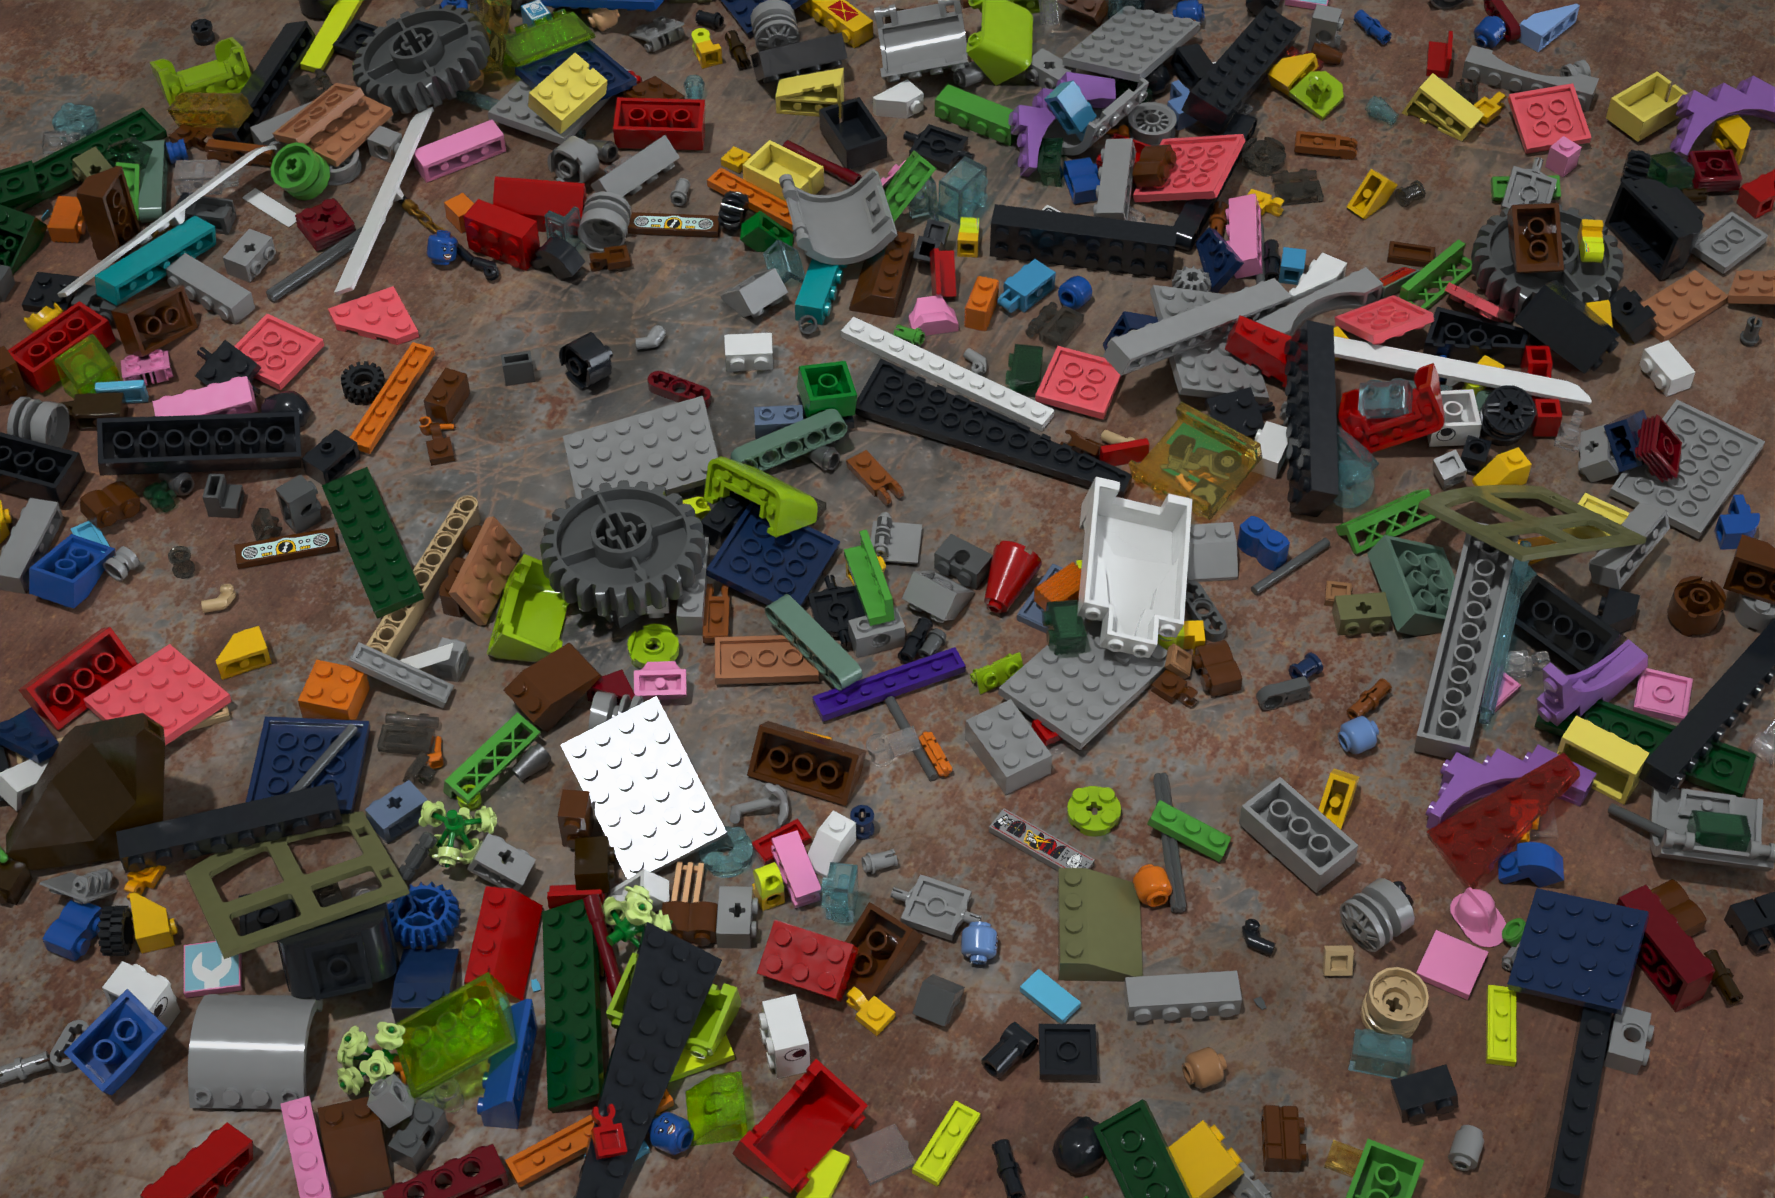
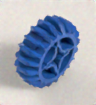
(423, 920)

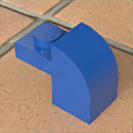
(1736, 523)
(1534, 861)

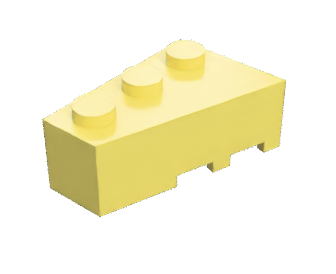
(810, 93)
(1444, 108)

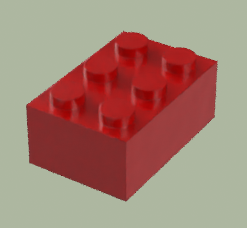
(501, 234)
(807, 960)

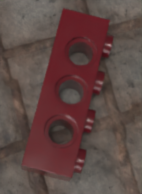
(454, 1172)

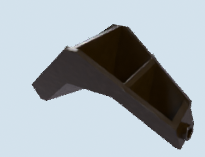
(95, 784)

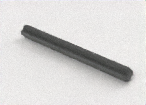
(314, 266)
(1170, 849)

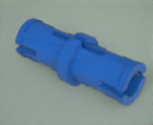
(1372, 27)

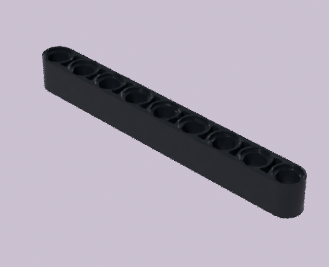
(1197, 211)

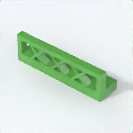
(907, 183)
(1431, 276)
(1381, 513)
(870, 581)
(487, 754)

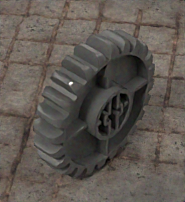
(422, 58)
(1586, 280)
(623, 548)

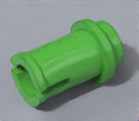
(913, 336)

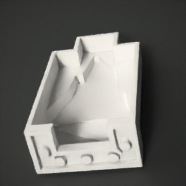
(1133, 567)

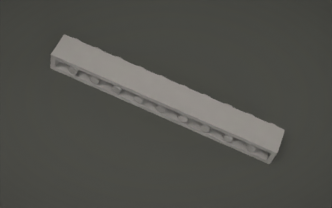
(1193, 327)

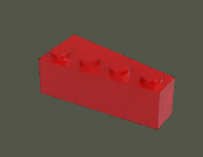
(1259, 346)
(205, 1167)

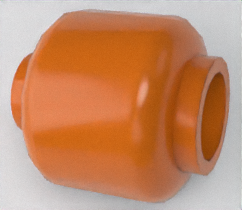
(1152, 885)

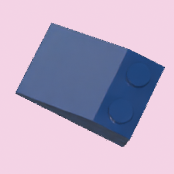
(69, 571)
(116, 1042)

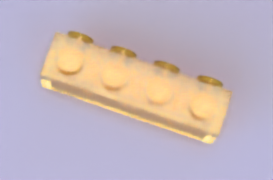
(210, 109)

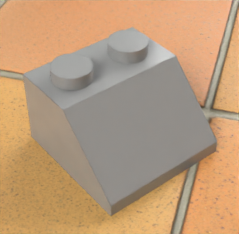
(756, 293)
(1212, 552)
(936, 595)

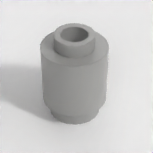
(970, 75)
(1466, 1148)

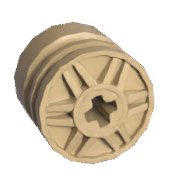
(1398, 991)

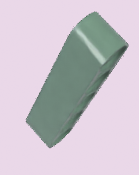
(154, 183)
(798, 435)
(813, 642)

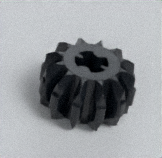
(1636, 165)
(733, 210)

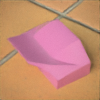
(933, 316)
(660, 680)

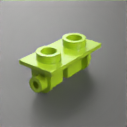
(997, 673)

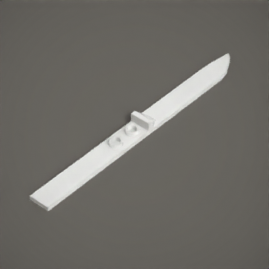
(389, 193)
(174, 217)
(1459, 370)

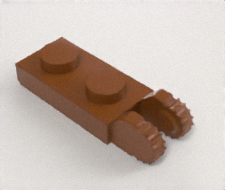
(1325, 144)
(874, 477)
(716, 614)

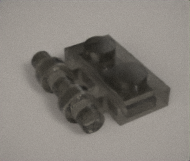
(306, 89)
(1297, 192)
(1059, 329)
(407, 739)

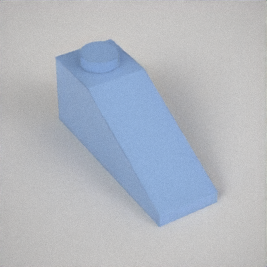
(1546, 26)

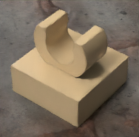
(1338, 960)

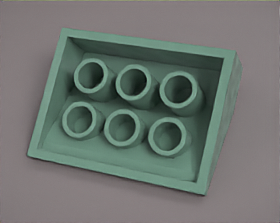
(1415, 583)

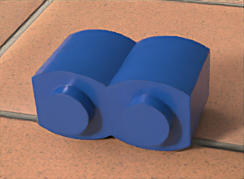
(1081, 179)
(1263, 543)
(73, 930)

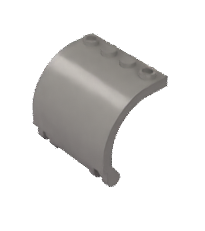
(921, 40)
(1104, 121)
(841, 225)
(1674, 813)
(249, 1050)

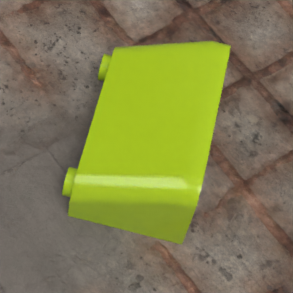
(1004, 41)
(222, 75)
(780, 503)
(528, 615)
(712, 1021)

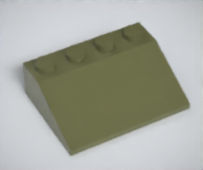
(1097, 927)

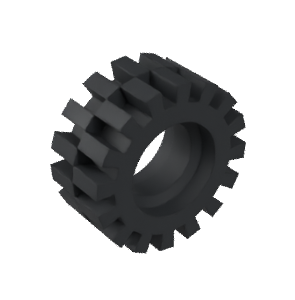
(359, 374)
(115, 930)

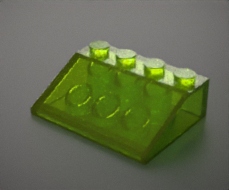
(545, 38)
(455, 1034)

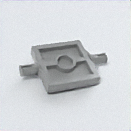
(1528, 186)
(935, 907)

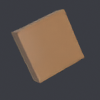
(1336, 589)
(1178, 661)

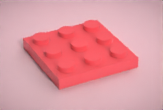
(1547, 116)
(1384, 319)
(278, 350)
(1078, 383)

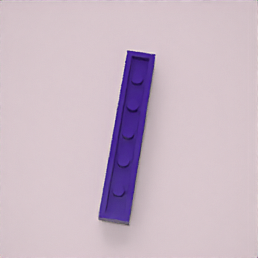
(889, 683)

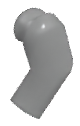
(653, 339)
(979, 362)

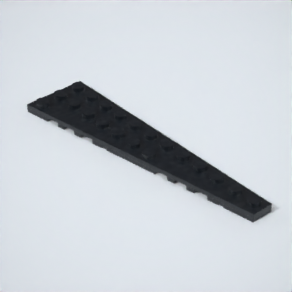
(929, 410)
(654, 1027)

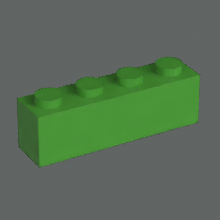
(975, 114)

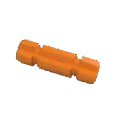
(935, 754)

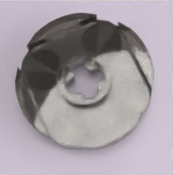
(1262, 164)

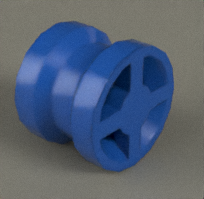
(177, 151)

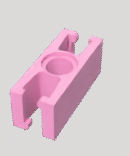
(796, 869)

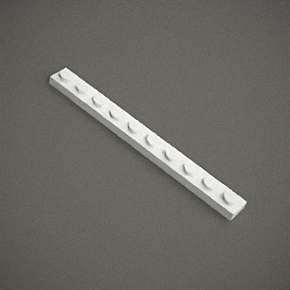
(948, 373)

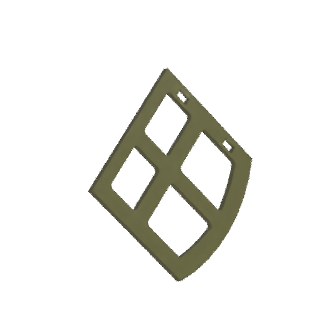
(1525, 523)
(294, 886)

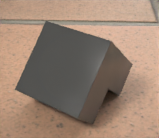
(518, 368)
(222, 498)
(937, 999)

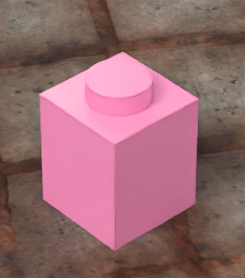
(1563, 156)

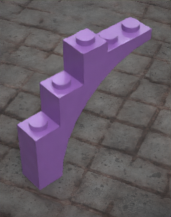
(1698, 111)
(1034, 120)
(1582, 690)
(1469, 780)

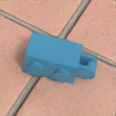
(1071, 108)
(1027, 287)

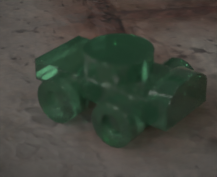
(159, 496)

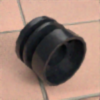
(1499, 424)

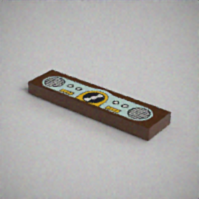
(674, 224)
(285, 548)

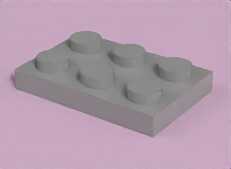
(1728, 242)

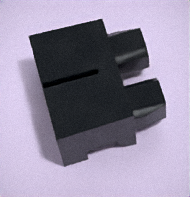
(1754, 921)

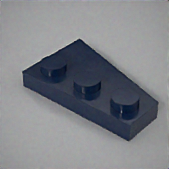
(1217, 258)
(28, 736)

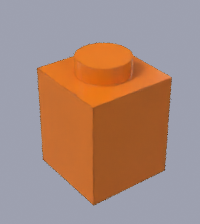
(455, 210)

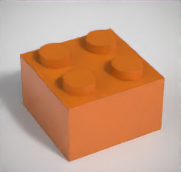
(333, 692)

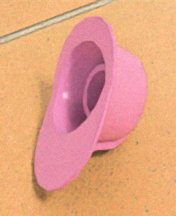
(1478, 917)

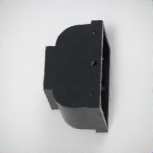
(1655, 224)
(340, 955)

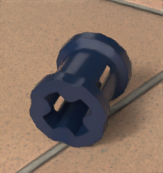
(1307, 667)
(866, 822)

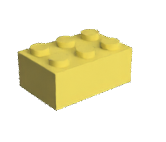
(567, 93)
(1644, 107)
(774, 161)
(1606, 754)

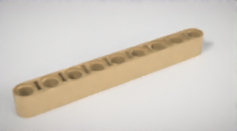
(430, 574)

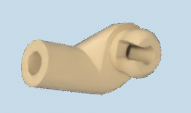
(1113, 438)
(222, 601)

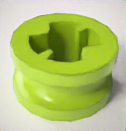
(472, 805)

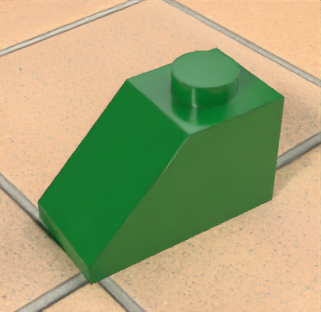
(762, 232)

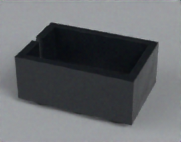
(857, 138)

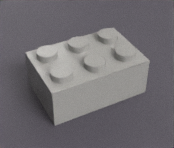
(1008, 747)

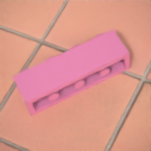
(459, 151)
(1245, 233)
(217, 398)
(306, 1149)

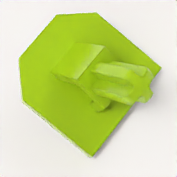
(1318, 93)

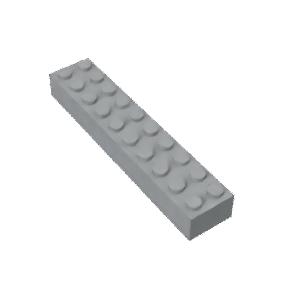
(1465, 650)

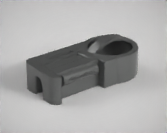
(1278, 694)

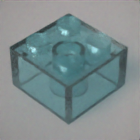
(962, 190)

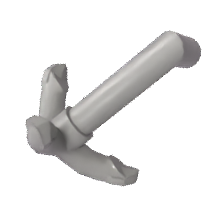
(777, 799)

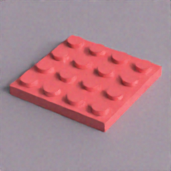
(1199, 168)
(164, 689)

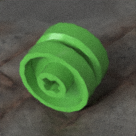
(300, 171)

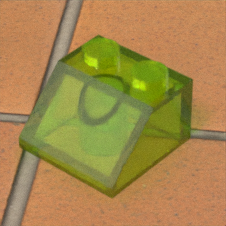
(85, 366)
(717, 1109)

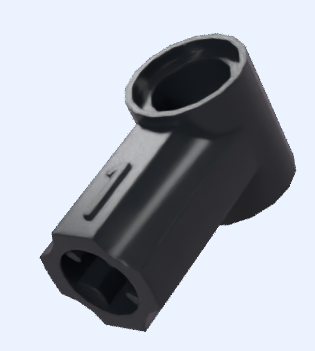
(1013, 1045)

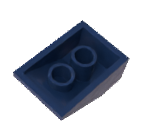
(423, 979)

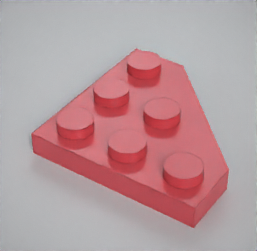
(1478, 304)
(376, 316)

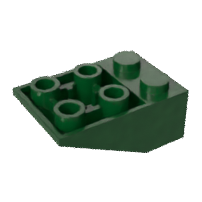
(19, 237)

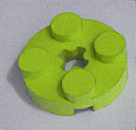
(652, 634)
(1094, 797)

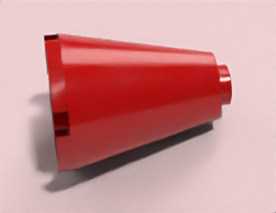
(1009, 575)

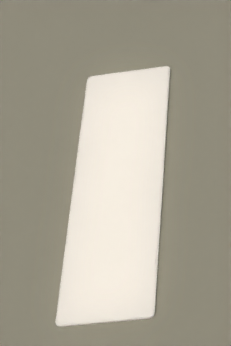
(271, 207)
(429, 657)

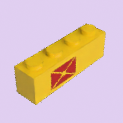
(841, 17)

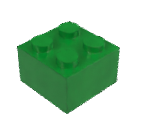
(827, 387)

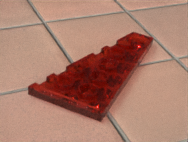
(1496, 823)

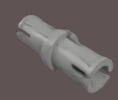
(23, 1067)

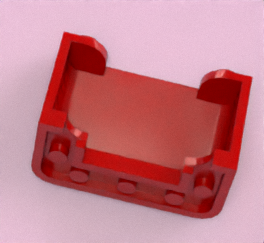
(1382, 433)
(801, 1128)

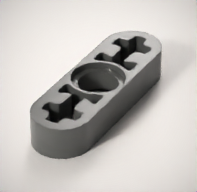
(1203, 600)

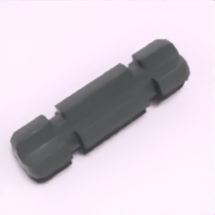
(417, 856)

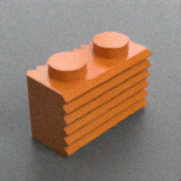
(66, 220)
(981, 303)
(1059, 587)

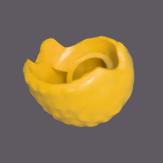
(44, 316)

